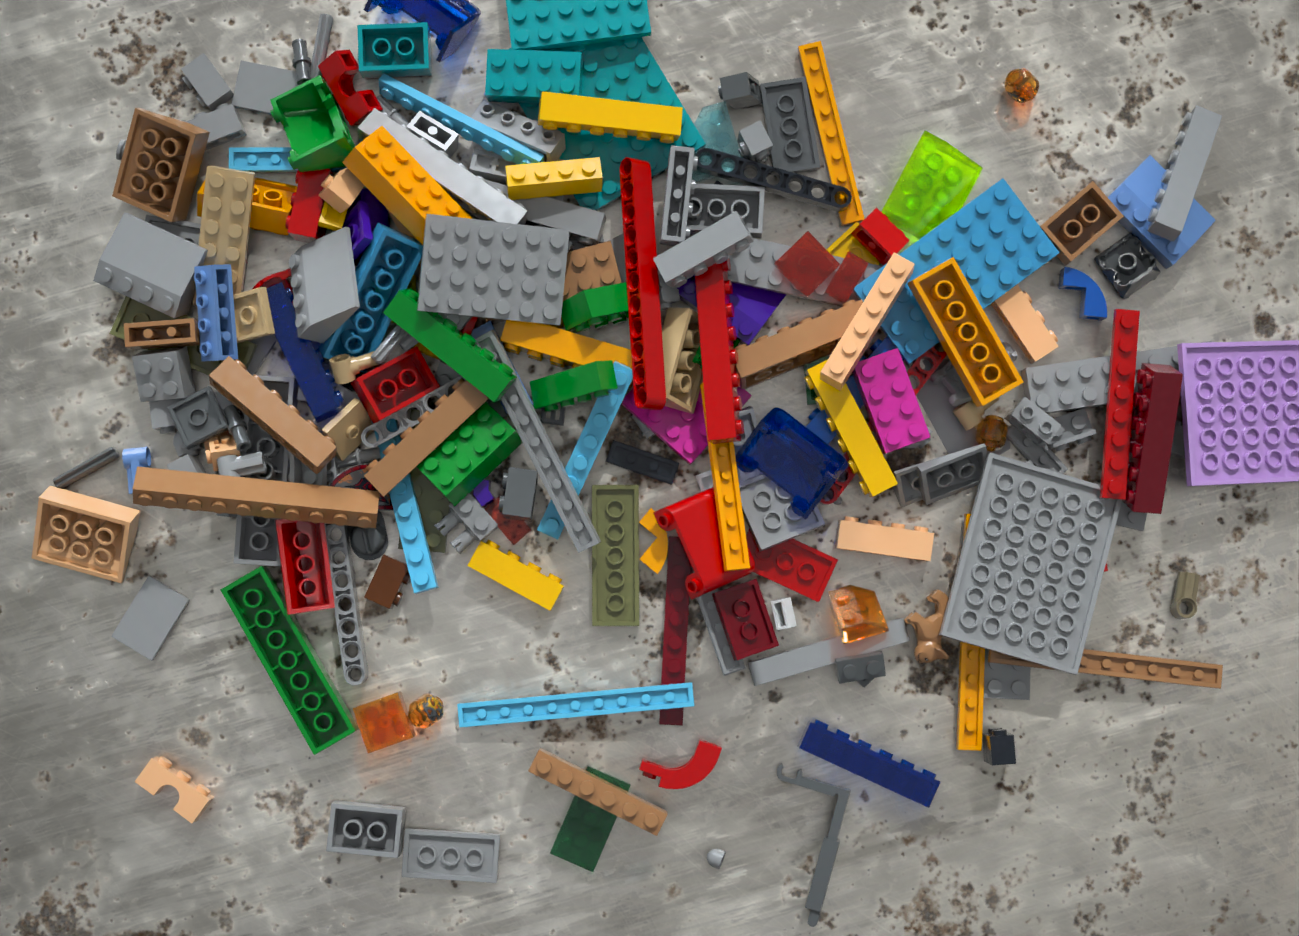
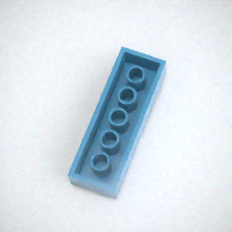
(380, 274)

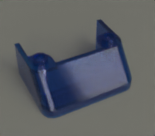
(446, 18)

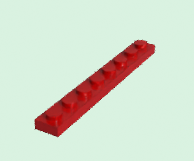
(1119, 404)

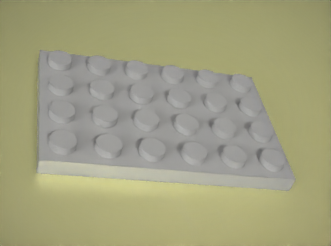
(493, 269)

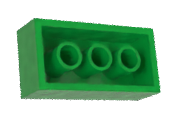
(470, 454)

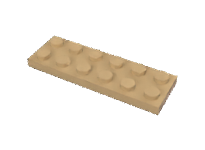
(227, 220)

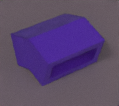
(483, 493)

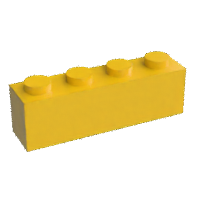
(554, 178)
(516, 575)

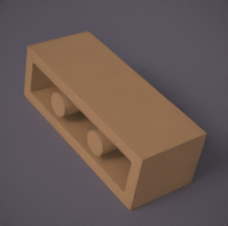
(161, 334)

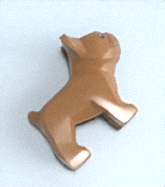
(928, 630)

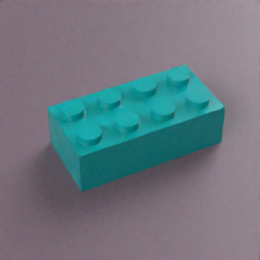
(524, 74)

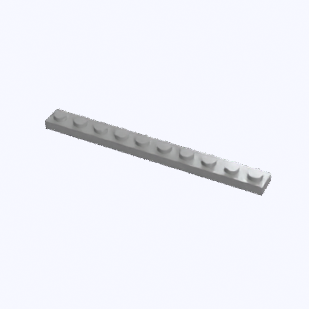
(543, 453)

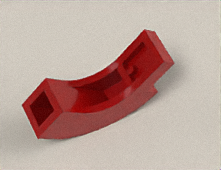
(689, 774)

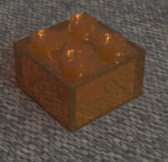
(384, 722)

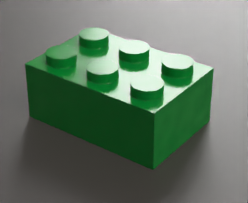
(596, 307)

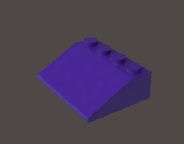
(750, 304)

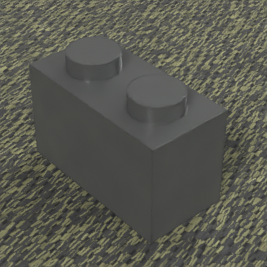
(740, 90)

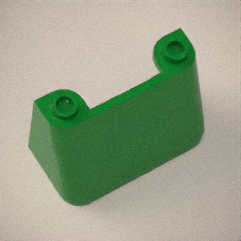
(313, 126)

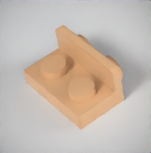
(219, 446)

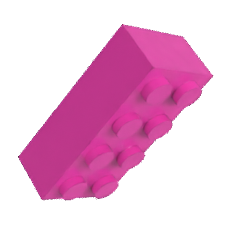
(890, 401)

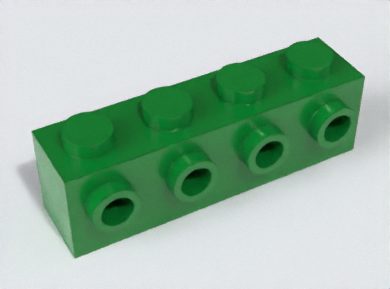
(573, 385)

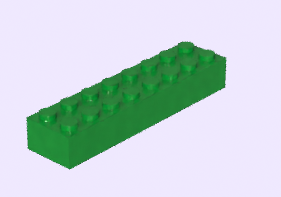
(289, 659)

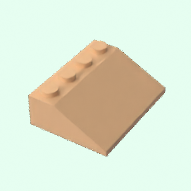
(84, 533)

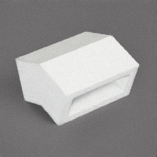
(787, 611)

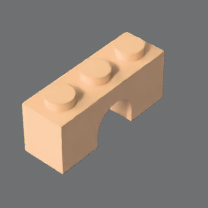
(192, 798)

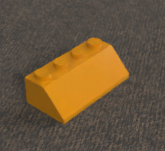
(269, 205)

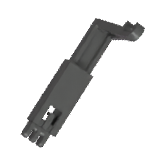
(830, 843)

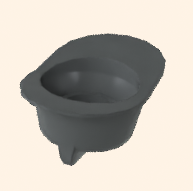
(369, 542)

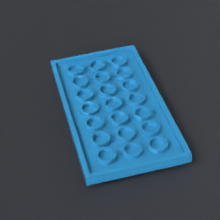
(994, 247)

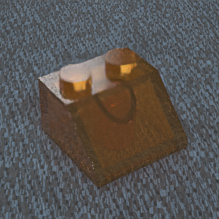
(856, 613)

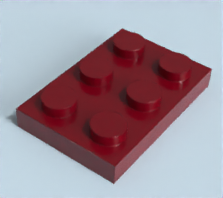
(745, 619)

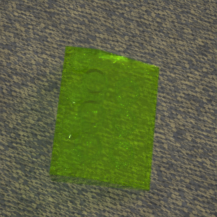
(930, 186)

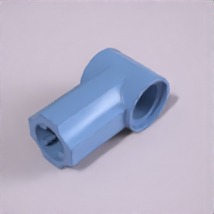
(131, 459)

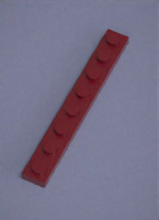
(675, 625)

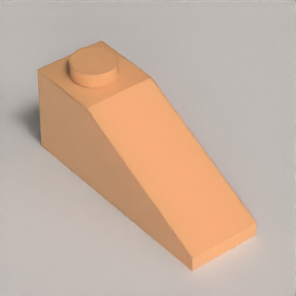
(341, 189)

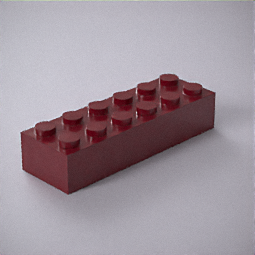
(1152, 436)

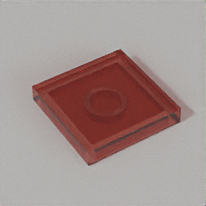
(806, 264)

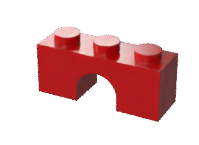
(339, 72)

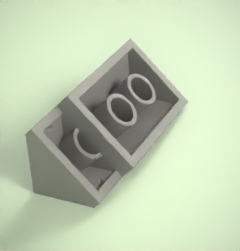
(940, 476)

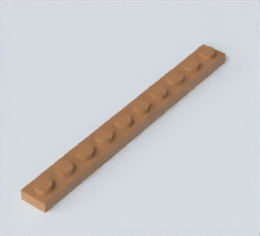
(1135, 668)

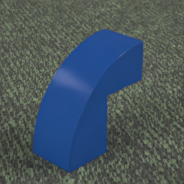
(1092, 299)

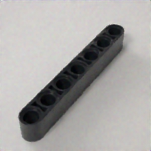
(785, 177)

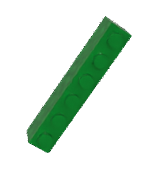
(451, 345)

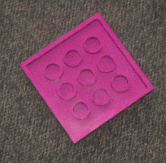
(678, 429)

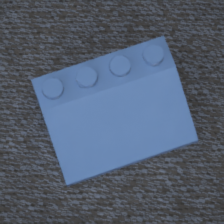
(1135, 201)

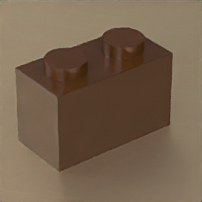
(388, 582)

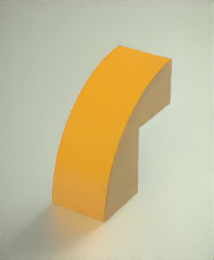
(657, 552)

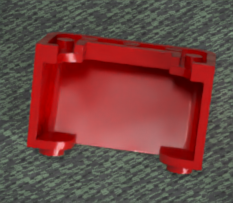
(699, 533)

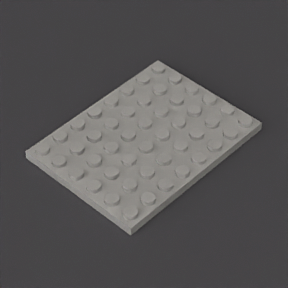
(1031, 564)

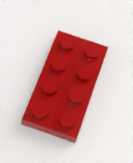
(794, 566)

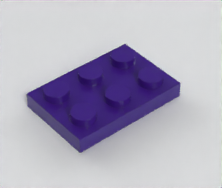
(360, 228)

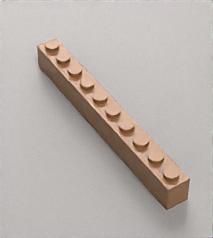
(255, 497)

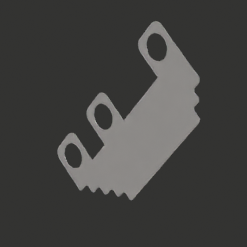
(939, 410)

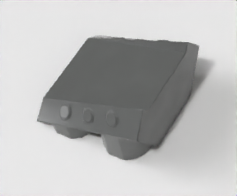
(1128, 265)

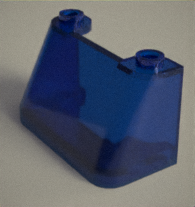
(792, 459)

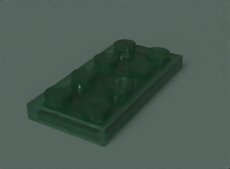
(586, 828)

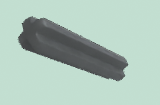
(86, 468)

